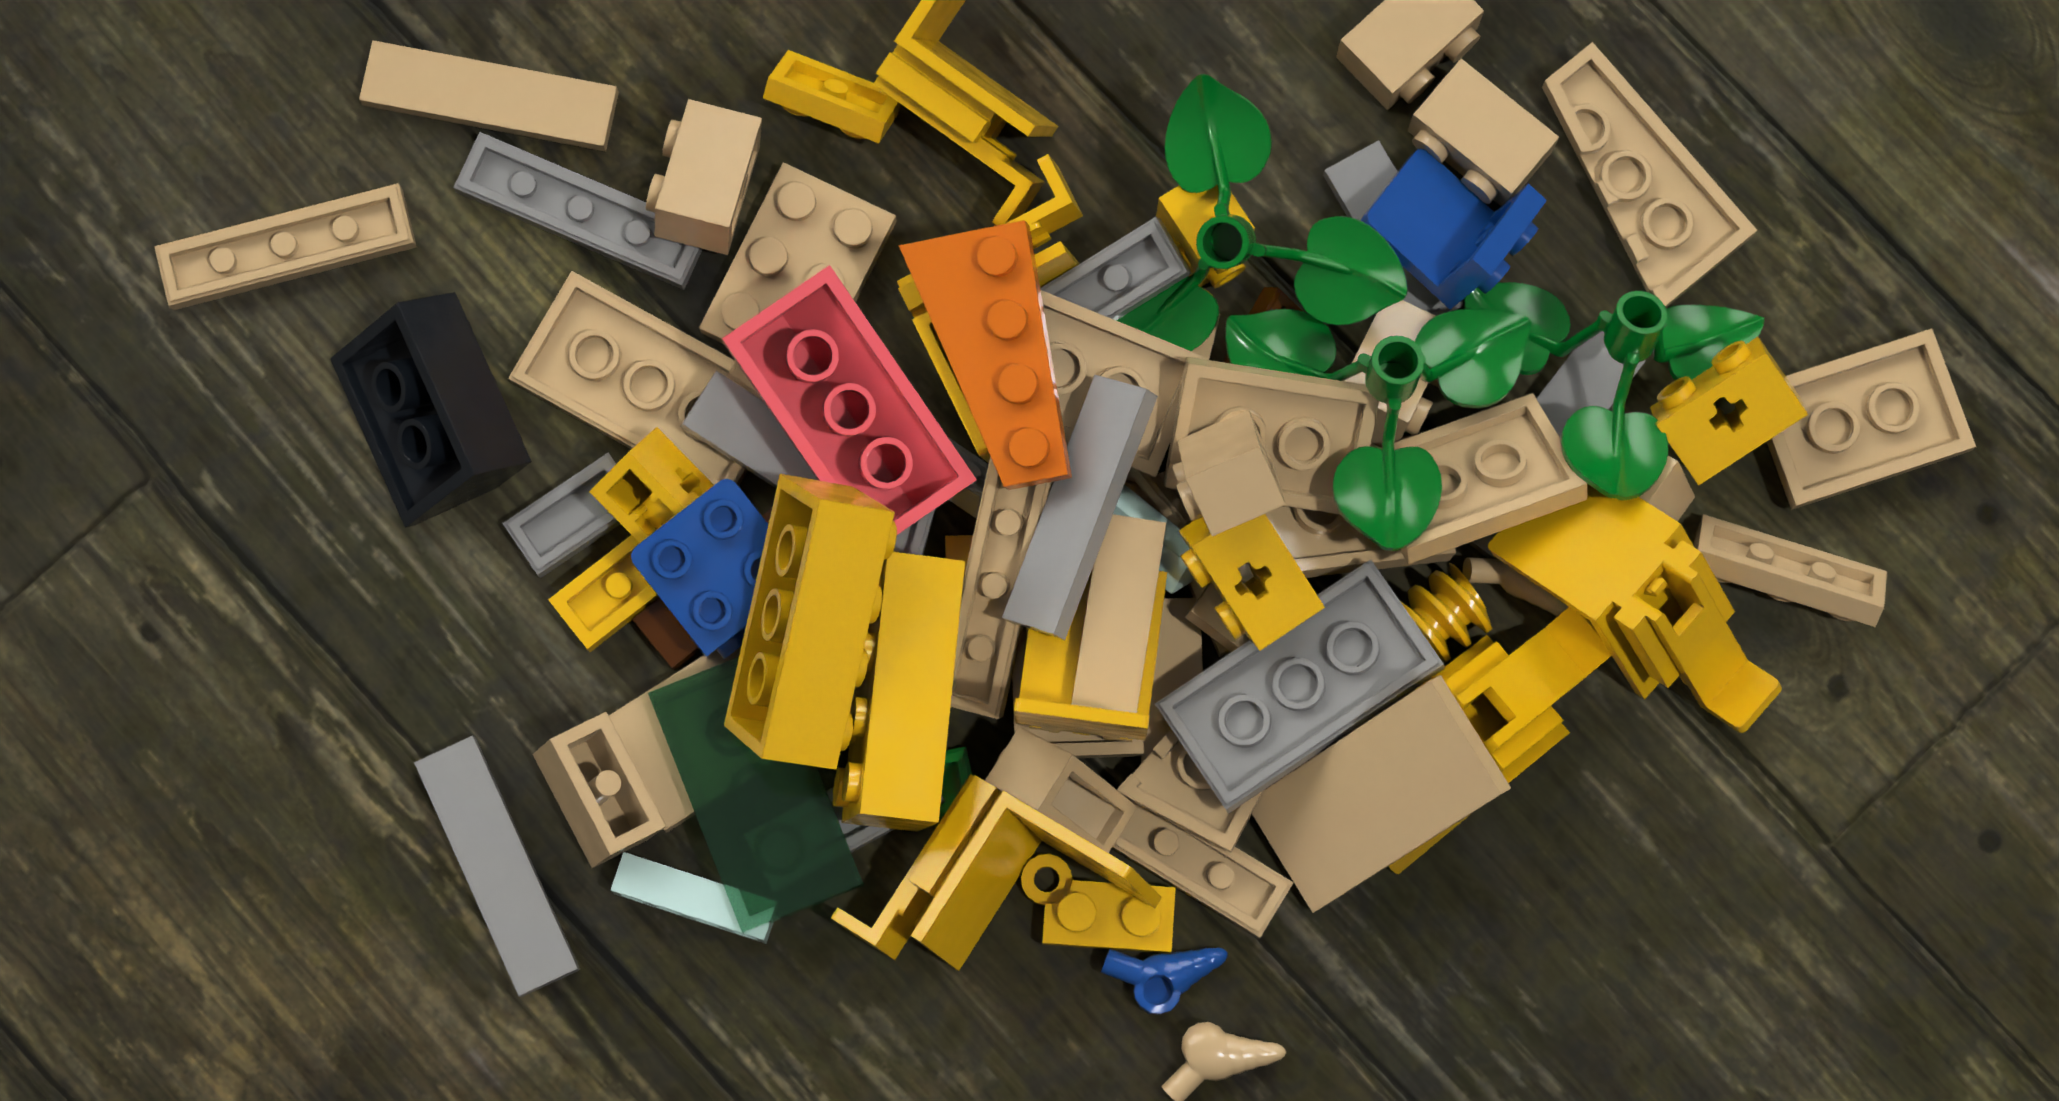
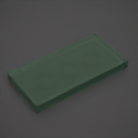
(760, 817)

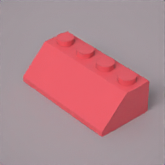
(847, 400)

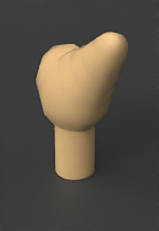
(1496, 572)
(1217, 1056)

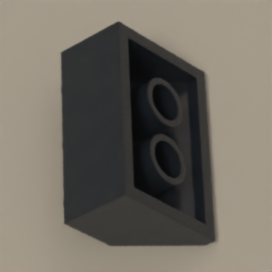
(429, 407)

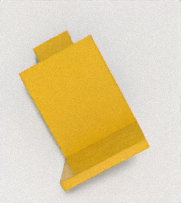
(961, 100)
(1050, 265)
(1645, 597)
(1051, 676)
(1514, 695)
(970, 871)

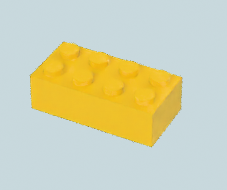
(810, 622)
(905, 698)

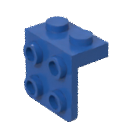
(1448, 231)
(707, 566)

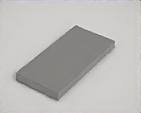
(1282, 705)

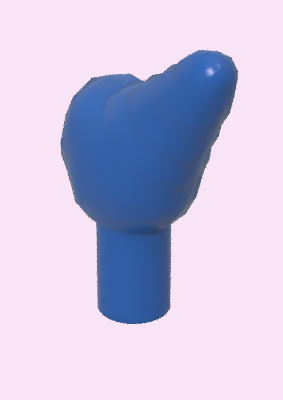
(1162, 976)

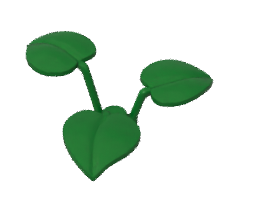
(1226, 139)
(1469, 352)
(1616, 449)

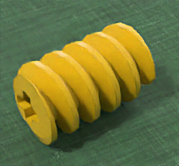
(1447, 610)

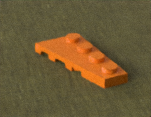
(994, 332)

